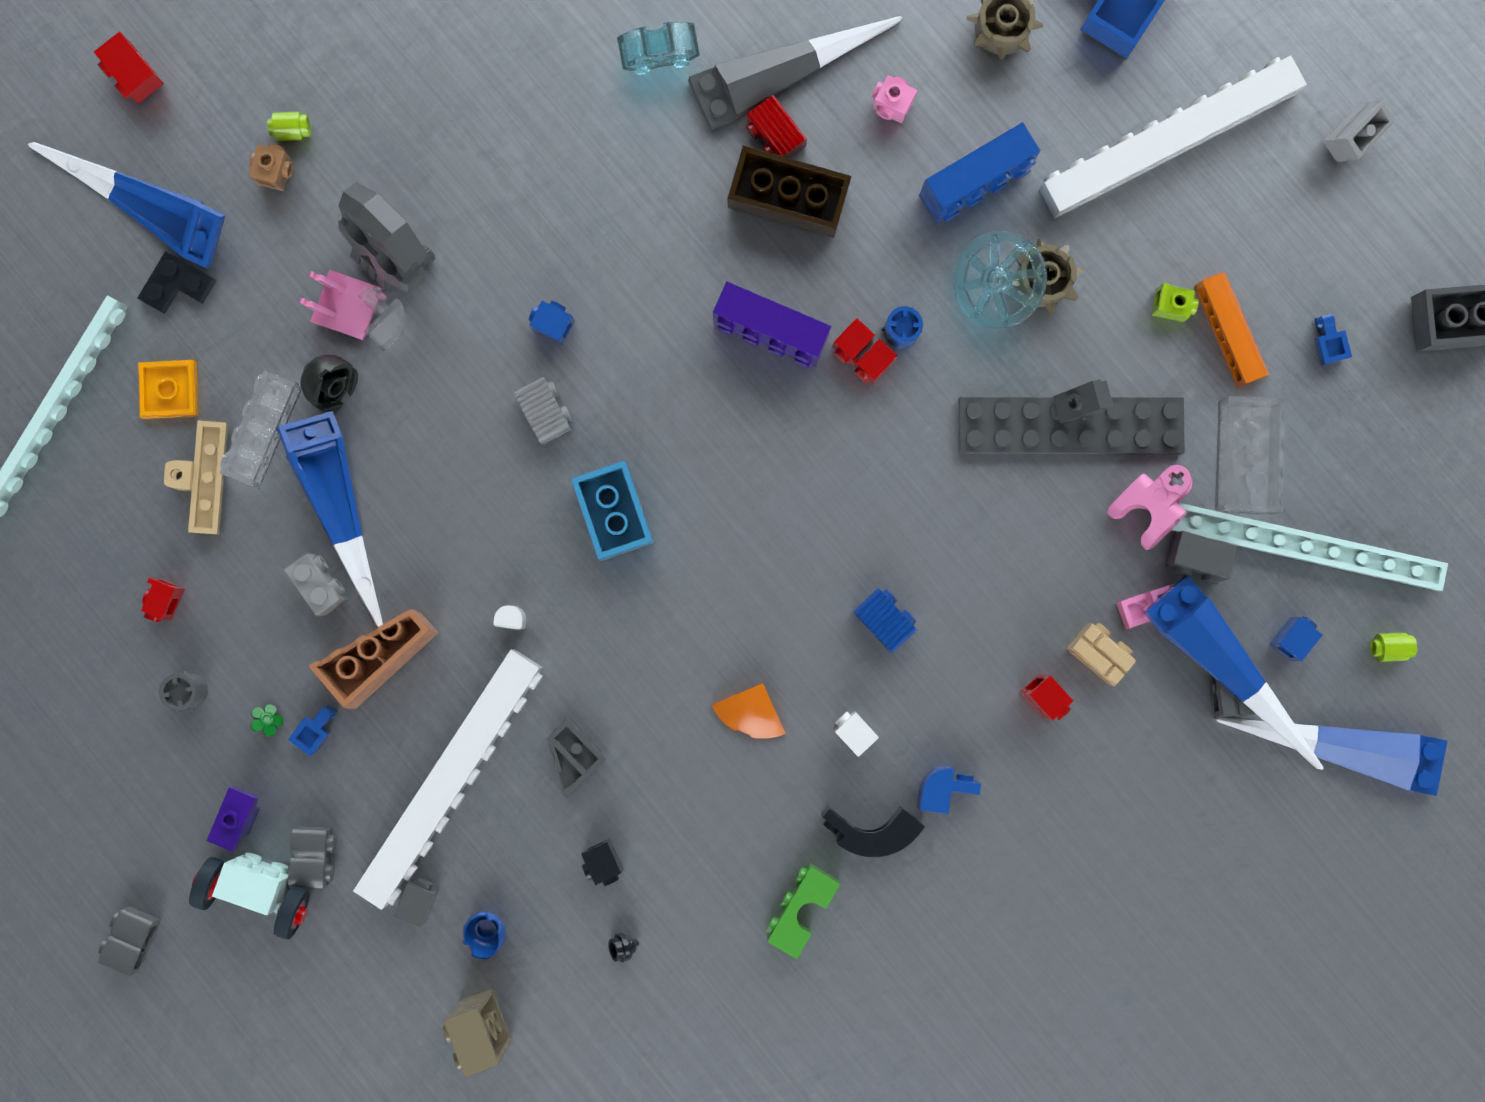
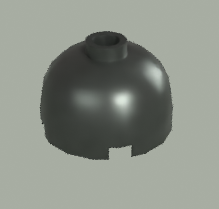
(327, 381)

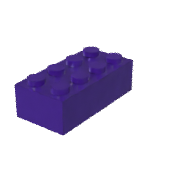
(770, 325)

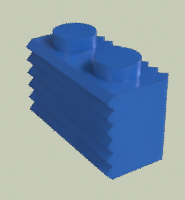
(885, 619)

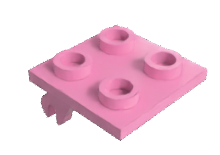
(340, 305)

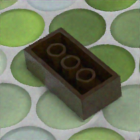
(788, 191)

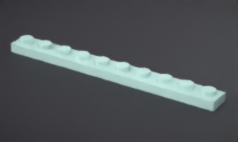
(58, 397)
(1314, 548)

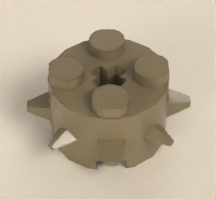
(1009, 36)
(1062, 275)

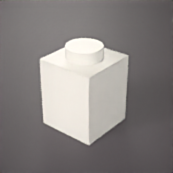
(855, 732)

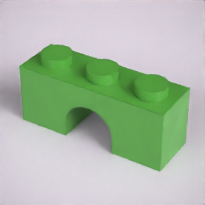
(812, 887)

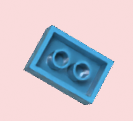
(612, 510)

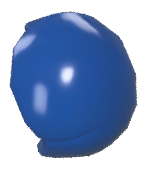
(484, 934)

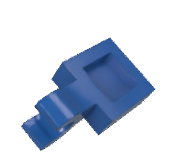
(1332, 344)
(311, 732)

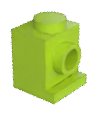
(1165, 306)

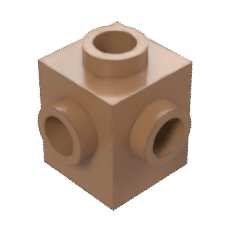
(270, 166)

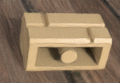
(1101, 653)

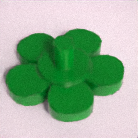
(266, 720)

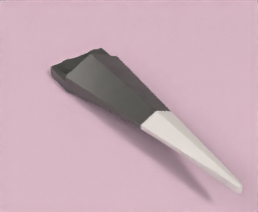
(744, 83)

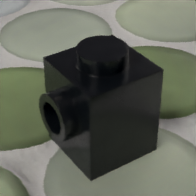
(602, 863)

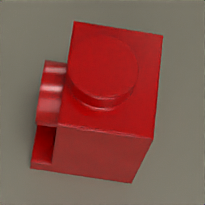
(161, 600)

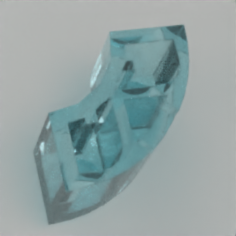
(649, 49)

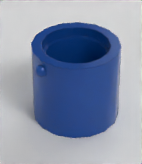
(903, 327)

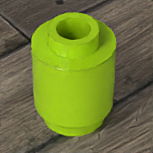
(289, 126)
(1393, 647)

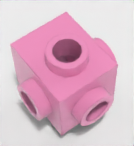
(893, 98)

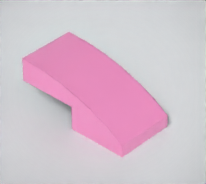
(1132, 608)

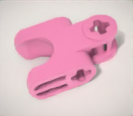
(1158, 499)

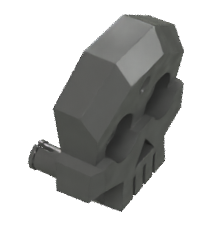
(381, 240)

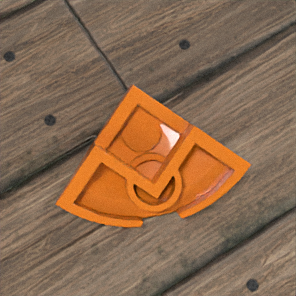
(750, 713)

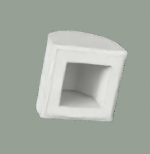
(510, 617)

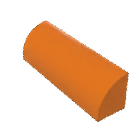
(1231, 329)

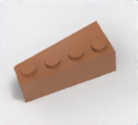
(373, 658)

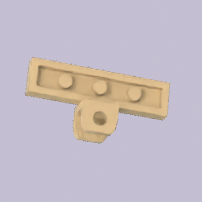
(202, 477)

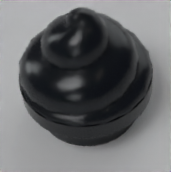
(622, 947)

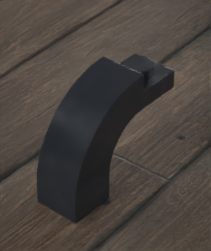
(877, 842)

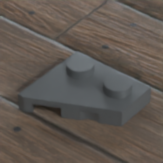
(573, 755)

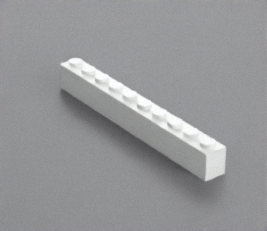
(1172, 136)
(448, 779)

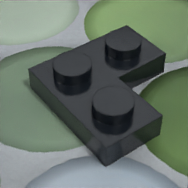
(171, 277)

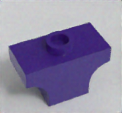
(234, 819)

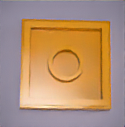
(168, 389)

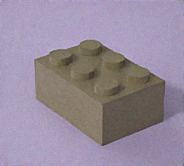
(477, 1033)

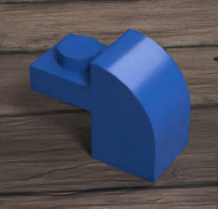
(937, 787)

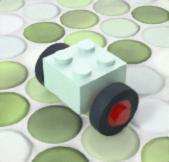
(254, 886)

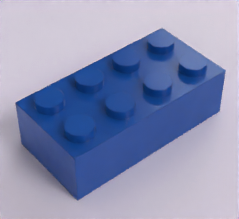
(979, 173)

